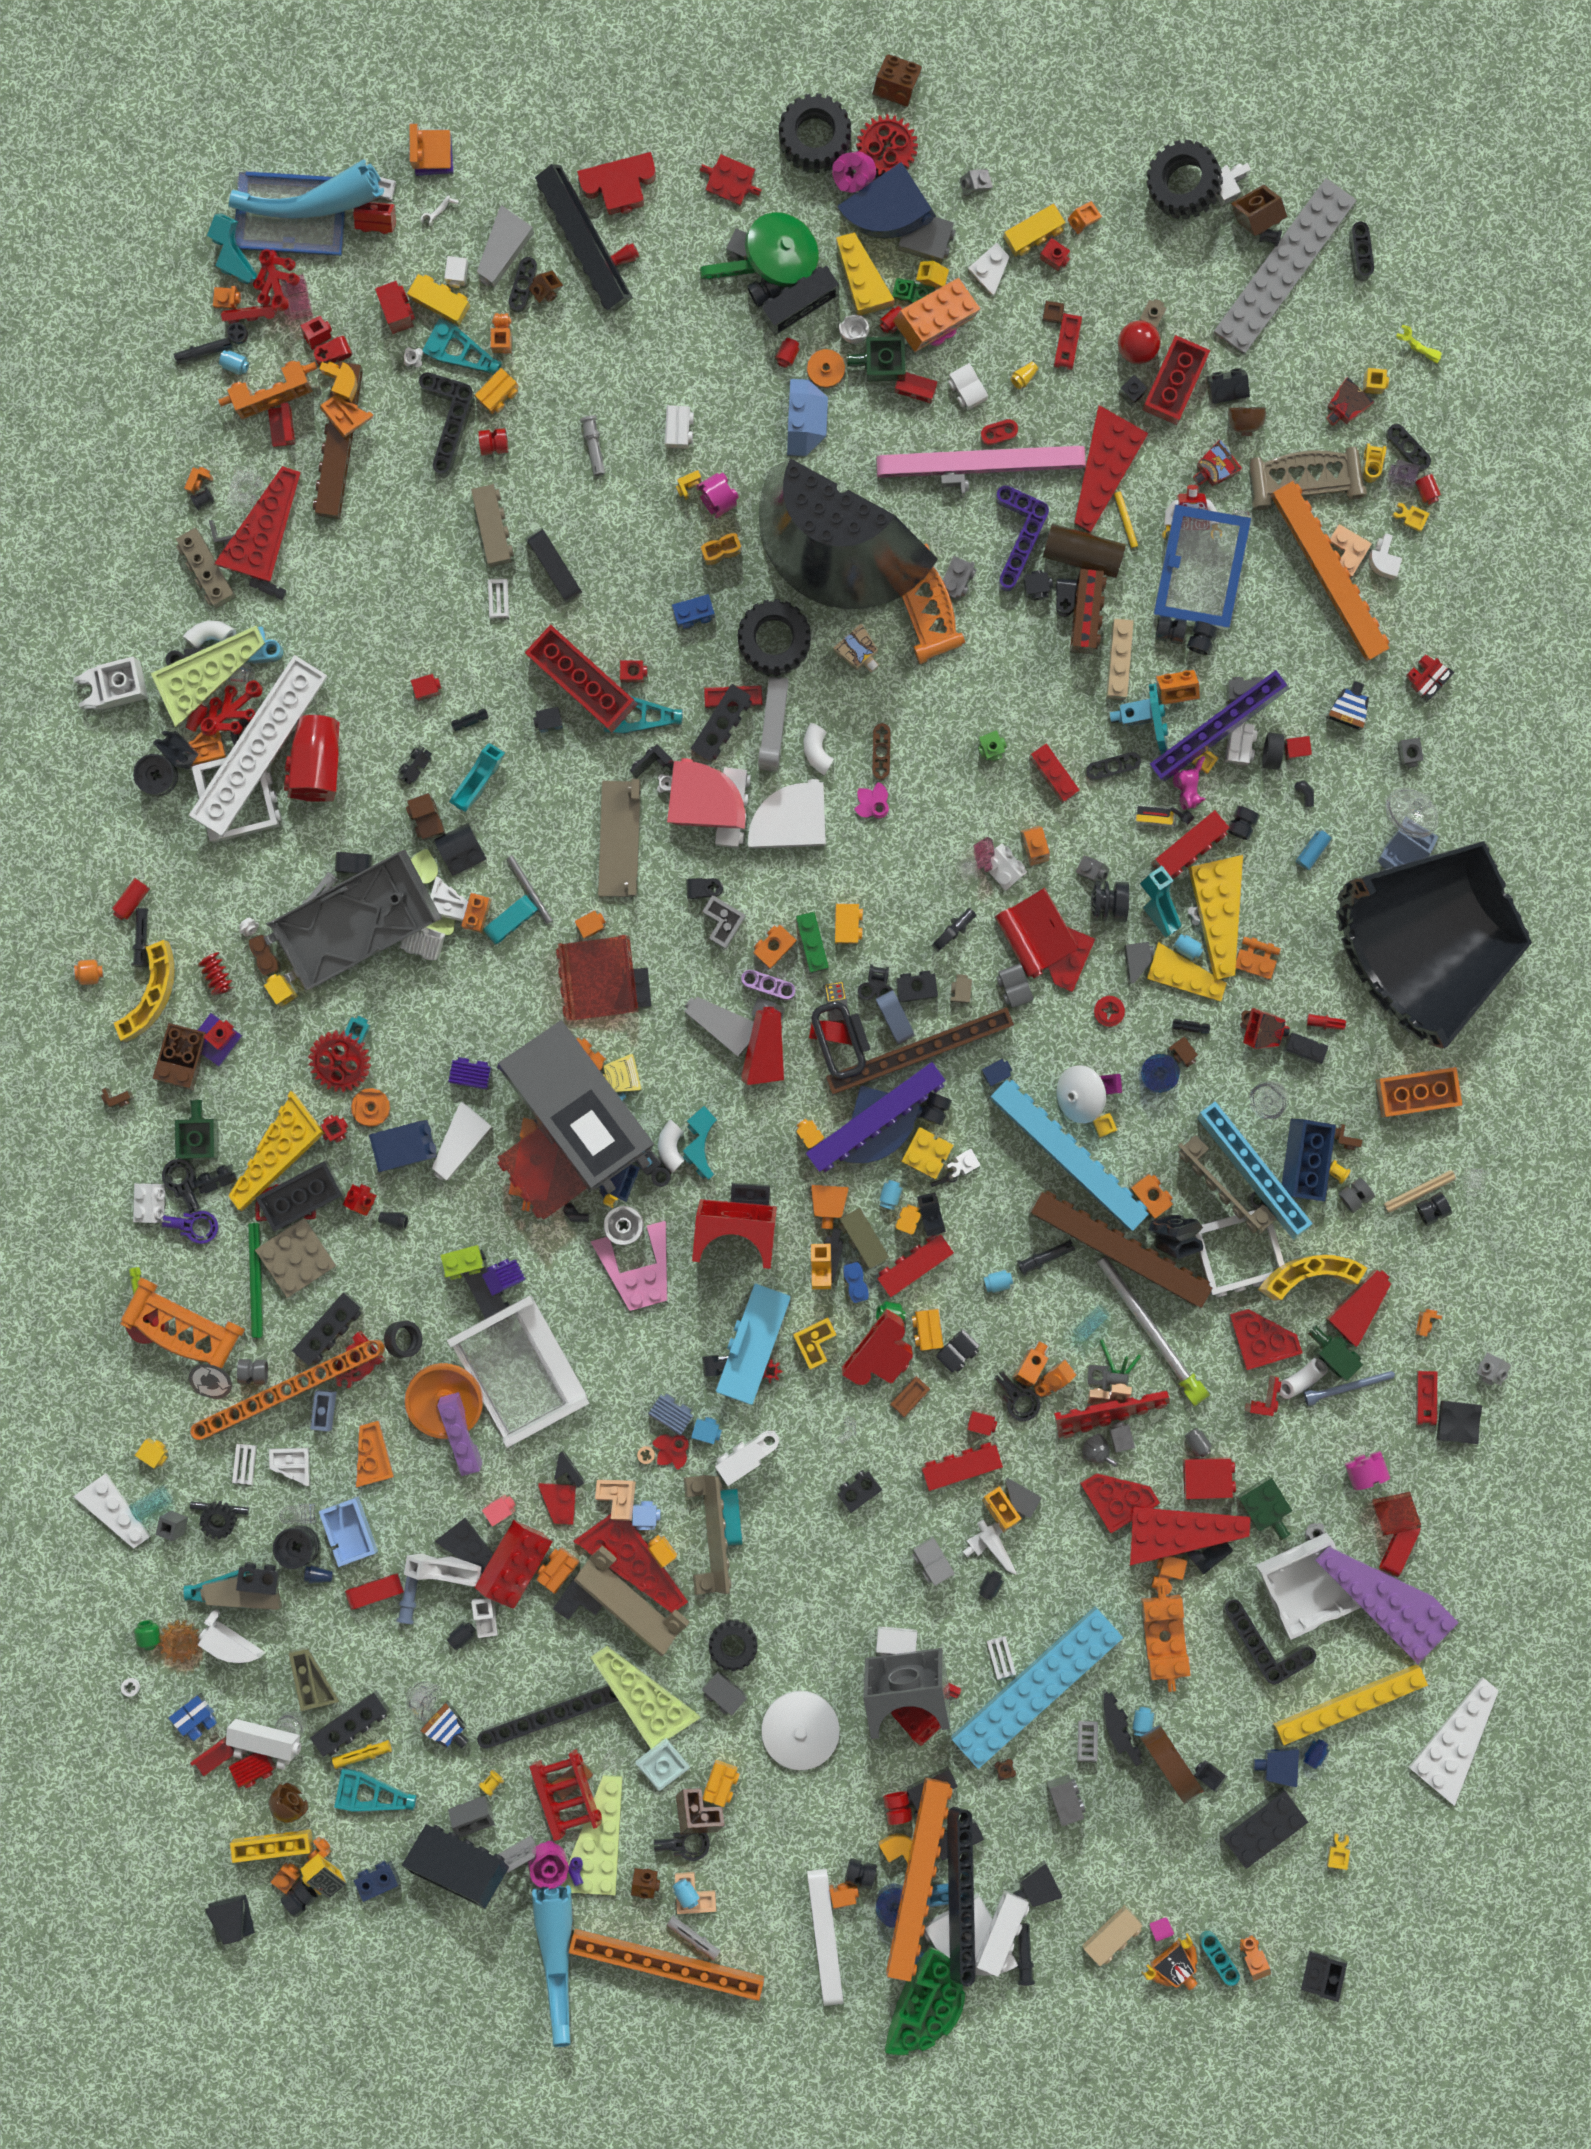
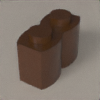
(266, 960)

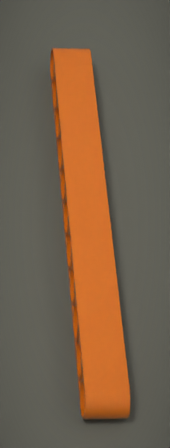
(278, 1390)

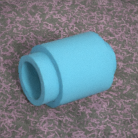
(234, 362)
(1188, 947)
(890, 1194)
(998, 1281)
(1142, 1721)
(686, 1893)

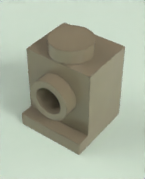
(1157, 306)
(961, 989)

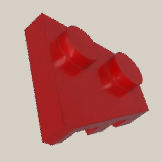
(559, 1501)

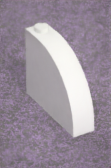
(790, 818)
(938, 1932)

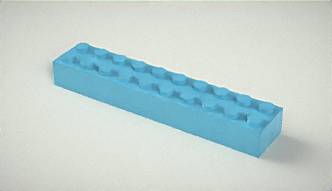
(1069, 1155)
(1036, 1687)

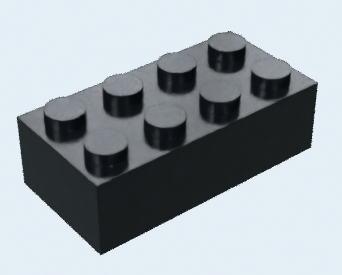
(800, 300)
(300, 1196)
(1263, 1827)

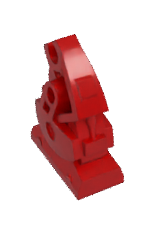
(365, 1369)

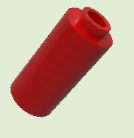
(130, 899)

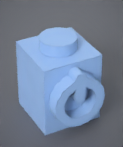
(646, 1515)

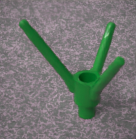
(1122, 1371)

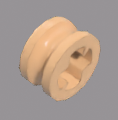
(640, 1457)

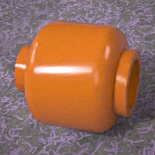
(88, 972)

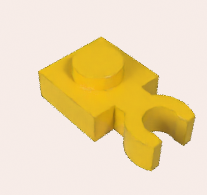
(1414, 518)
(1339, 1856)

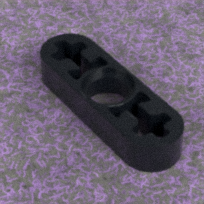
(514, 296)
(1394, 440)
(1128, 767)

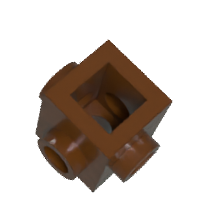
(545, 287)
(645, 1883)

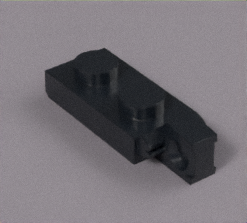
(836, 1249)

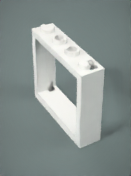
(270, 797)
(1239, 1285)

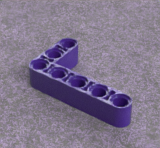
(1024, 536)

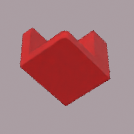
(1297, 747)

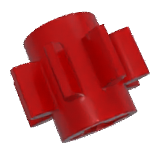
(775, 1371)

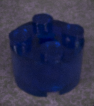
(1164, 1063)
(886, 1896)

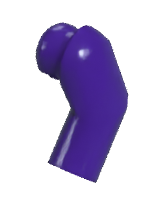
(574, 1870)

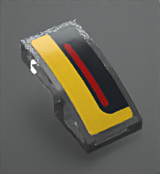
(1154, 815)

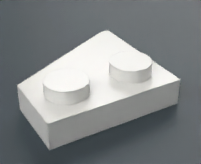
(990, 268)
(448, 901)
(291, 1463)

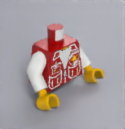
(1191, 499)

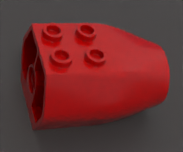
(313, 760)

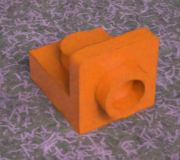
(1084, 217)
(226, 297)
(194, 481)
(1424, 1324)
(322, 1845)
(286, 1877)

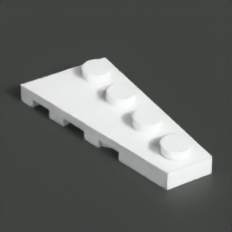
(112, 1509)

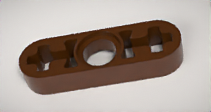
(886, 766)

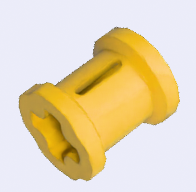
(1338, 1172)
(491, 1783)

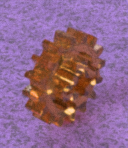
(173, 1637)

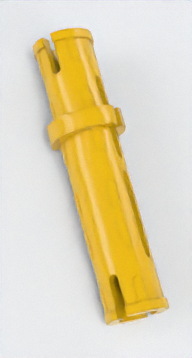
(370, 1751)

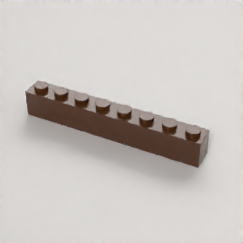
(335, 462)

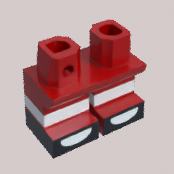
(1431, 679)

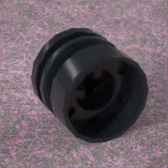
(151, 764)
(1110, 901)
(286, 1552)

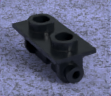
(409, 769)
(208, 1180)

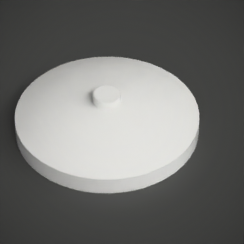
(800, 1730)

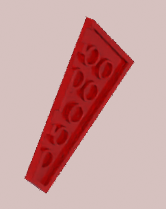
(1105, 1413)
(633, 1560)

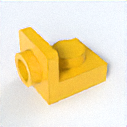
(690, 480)

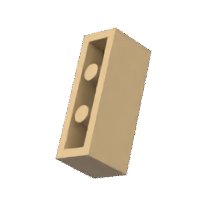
(1112, 1936)

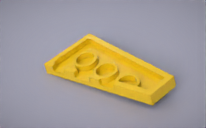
(1178, 972)

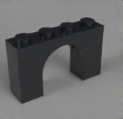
(914, 1796)

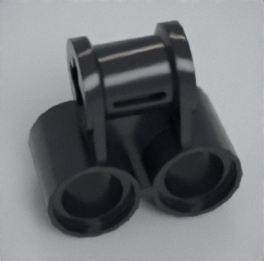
(876, 982)

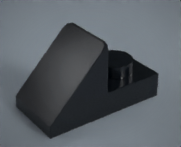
(565, 1465)

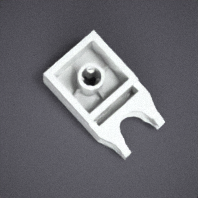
(106, 684)
(745, 1457)

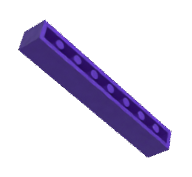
(1220, 726)
(875, 1117)

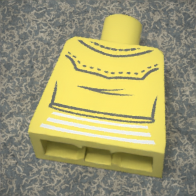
(623, 1074)

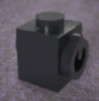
(1037, 585)

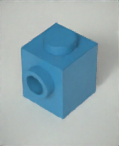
(706, 1430)

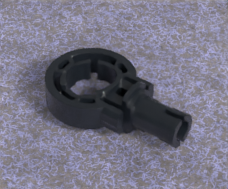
(951, 932)
(188, 1183)
(1008, 1386)
(670, 1845)

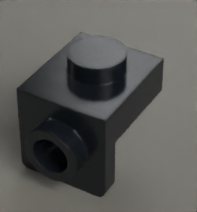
(1210, 1775)

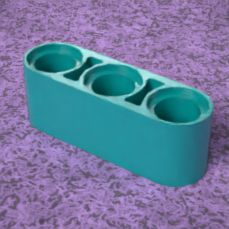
(510, 919)
(732, 1517)
(1223, 1966)

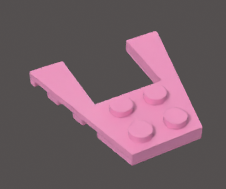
(642, 1285)

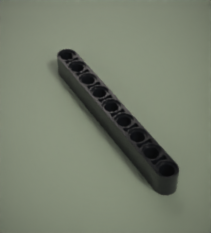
(549, 1711)
(963, 1886)

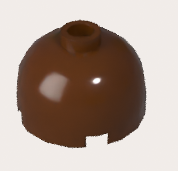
(1247, 419)
(286, 1803)

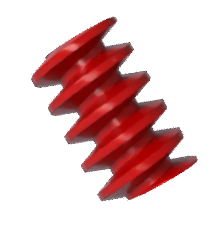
(215, 974)

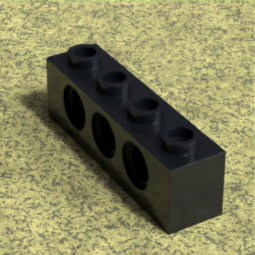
(733, 694)
(304, 1348)
(372, 1702)

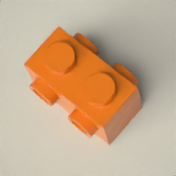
(1178, 687)

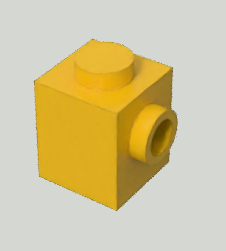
(932, 274)
(1375, 381)
(152, 1453)

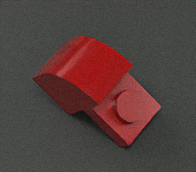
(833, 1032)

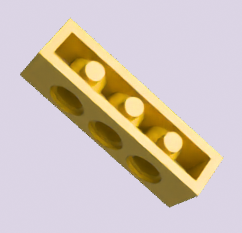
(271, 1846)

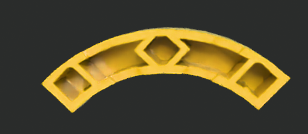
(155, 996)
(1292, 1272)

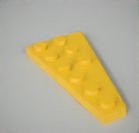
(1218, 903)
(280, 1147)

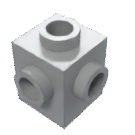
(1493, 1369)

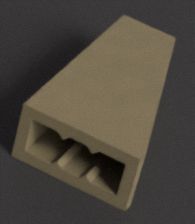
(225, 1594)

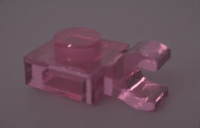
(983, 852)

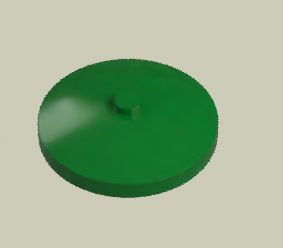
(781, 249)

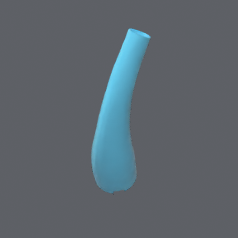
(341, 193)
(553, 1927)

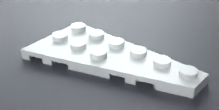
(1451, 1750)

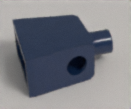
(1279, 1765)

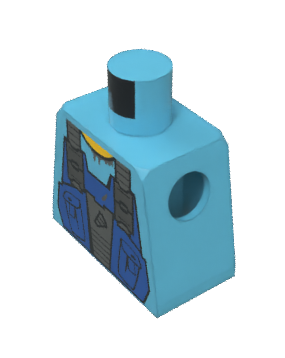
(1141, 710)

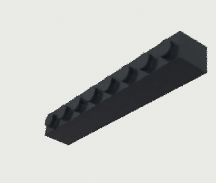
(583, 237)

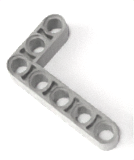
(773, 724)

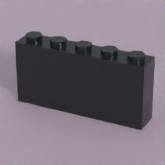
(456, 1865)

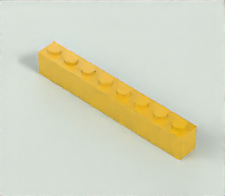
(1350, 1704)

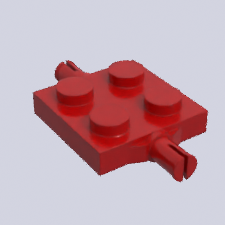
(730, 179)

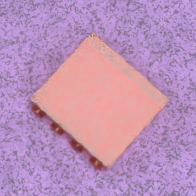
(597, 978)
(541, 1174)

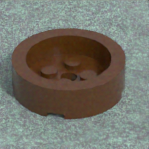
(1172, 1764)

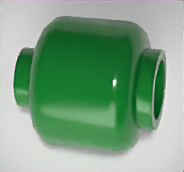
(893, 1307)
(147, 1635)

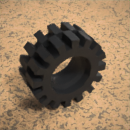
(214, 1530)

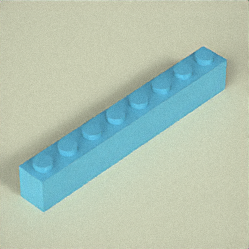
(1254, 1170)

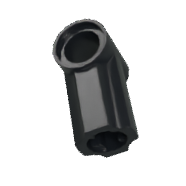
(713, 1365)

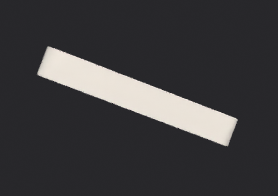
(825, 1937)

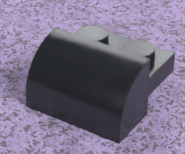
(460, 849)
(1324, 1975)

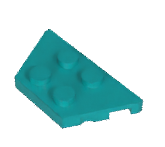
(1158, 712)

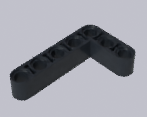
(452, 420)
(1260, 1647)

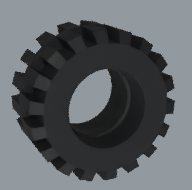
(733, 1662)

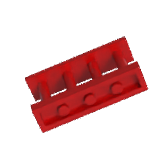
(552, 1808)

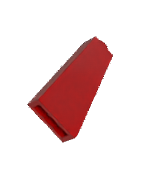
(765, 1049)
(1359, 1308)

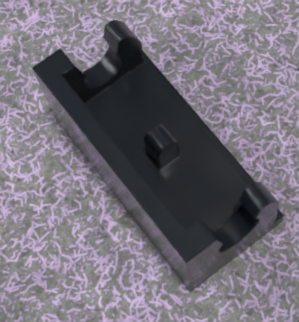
(176, 749)

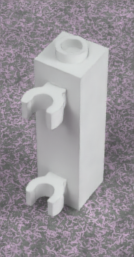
(263, 1740)

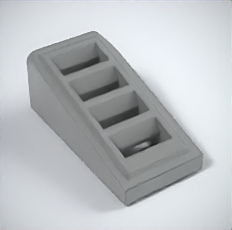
(1087, 1724)

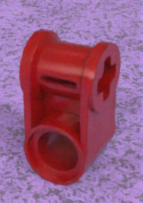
(335, 351)

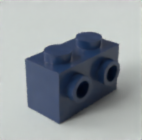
(377, 1880)

